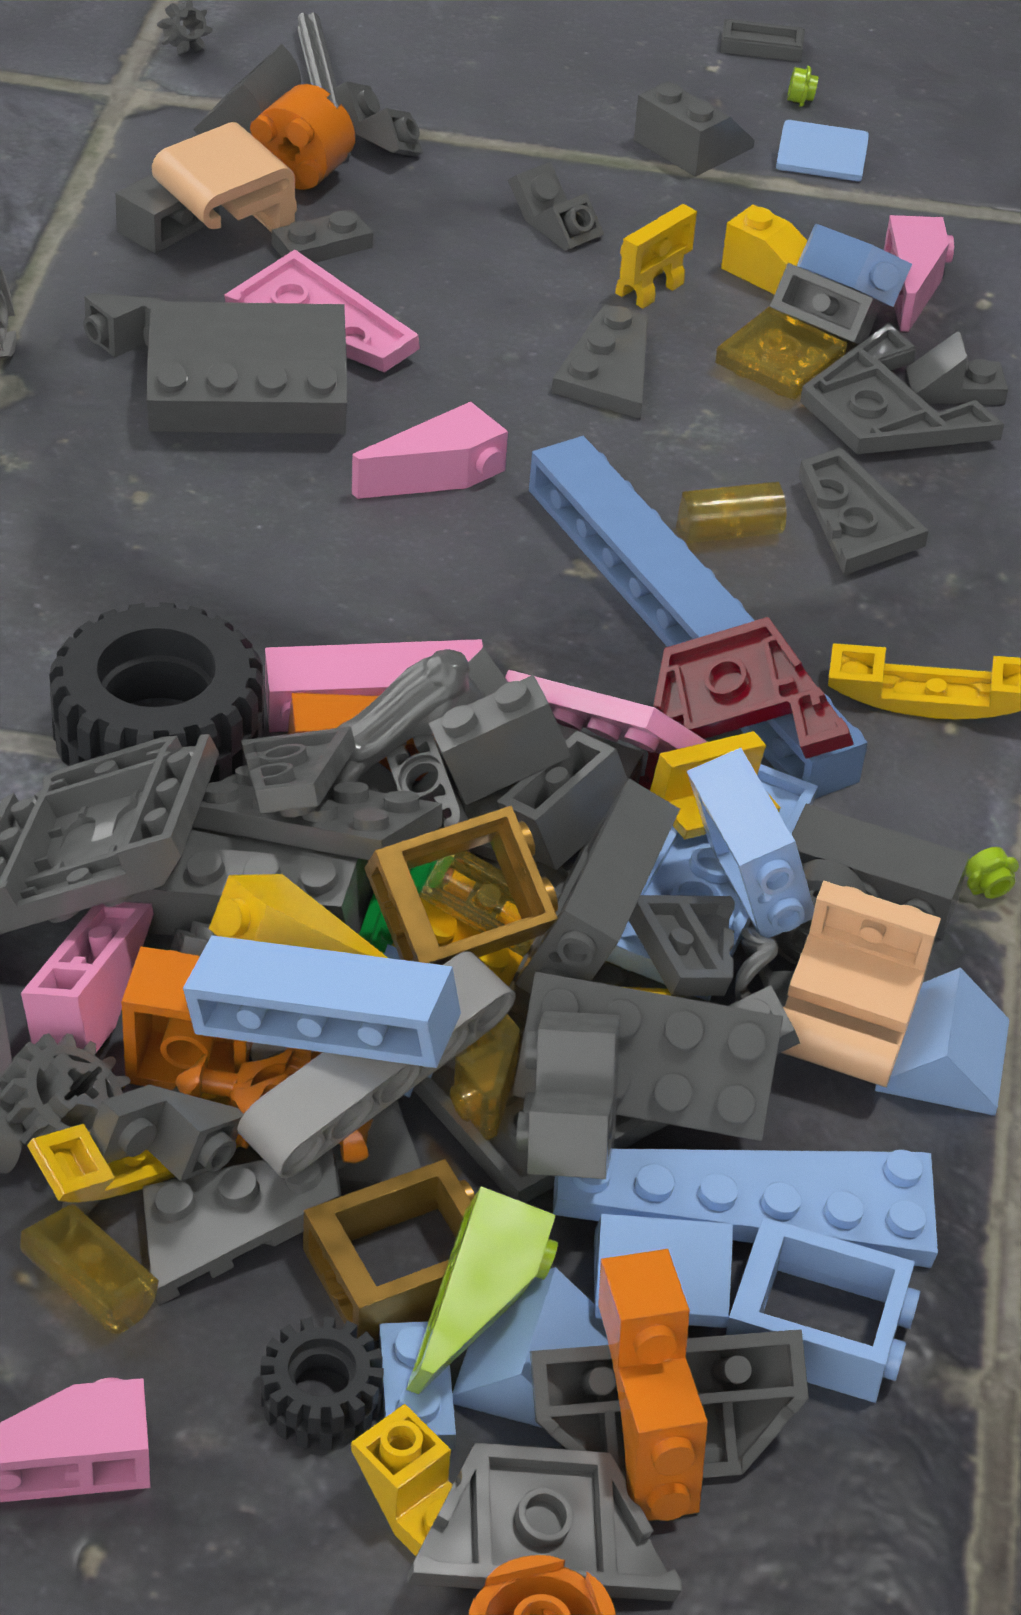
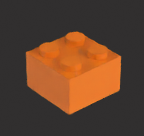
(159, 1026)

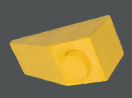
(760, 247)
(280, 912)

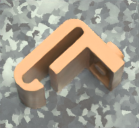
(229, 171)
(858, 981)

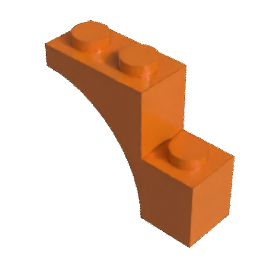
(657, 1395)

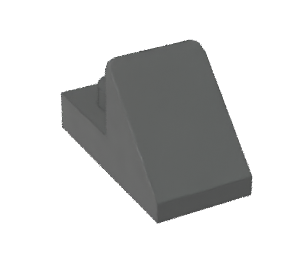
(948, 377)

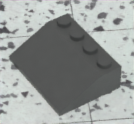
(247, 367)
(212, 856)

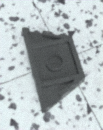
(543, 1503)

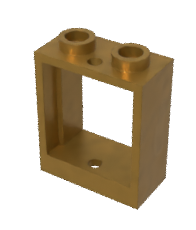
(404, 910)
(341, 1271)

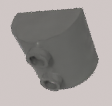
(254, 92)

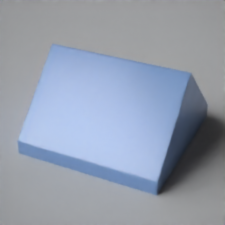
(952, 1047)
(698, 1251)
(498, 1363)

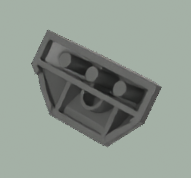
(743, 1381)

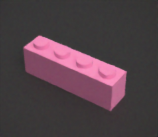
(343, 670)

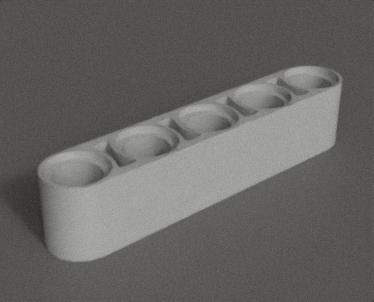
(343, 1092)

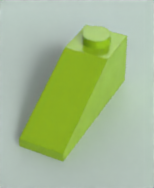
(489, 1269)

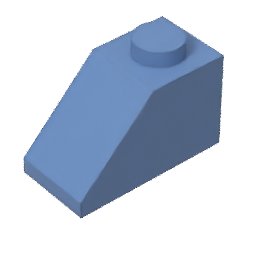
(854, 264)

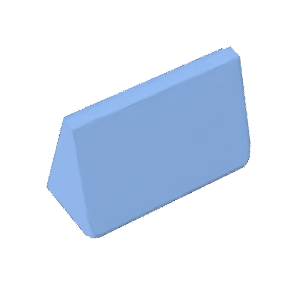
(822, 150)

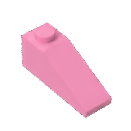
(928, 248)
(433, 456)
(87, 976)
(77, 1443)

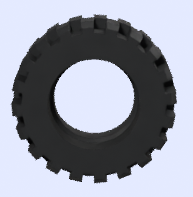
(156, 656)

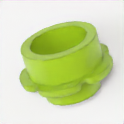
(802, 86)
(991, 872)

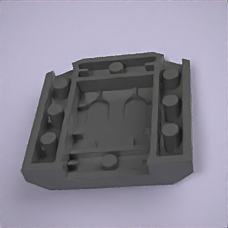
(100, 830)

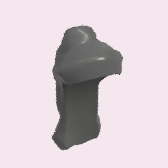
(407, 707)

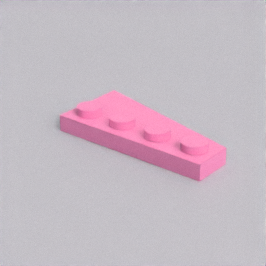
(370, 332)
(613, 717)

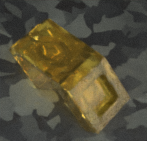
(486, 1077)

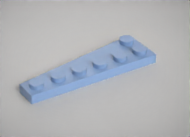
(847, 1195)

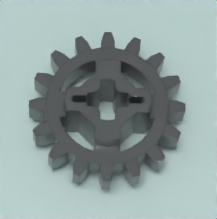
(49, 1075)

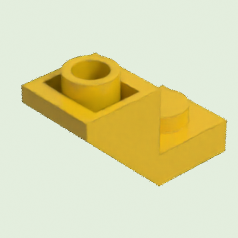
(406, 1473)

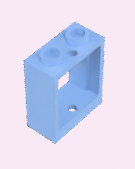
(752, 843)
(829, 1359)

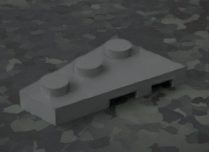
(296, 769)

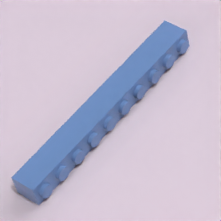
(666, 584)

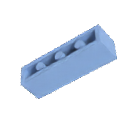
(323, 1001)

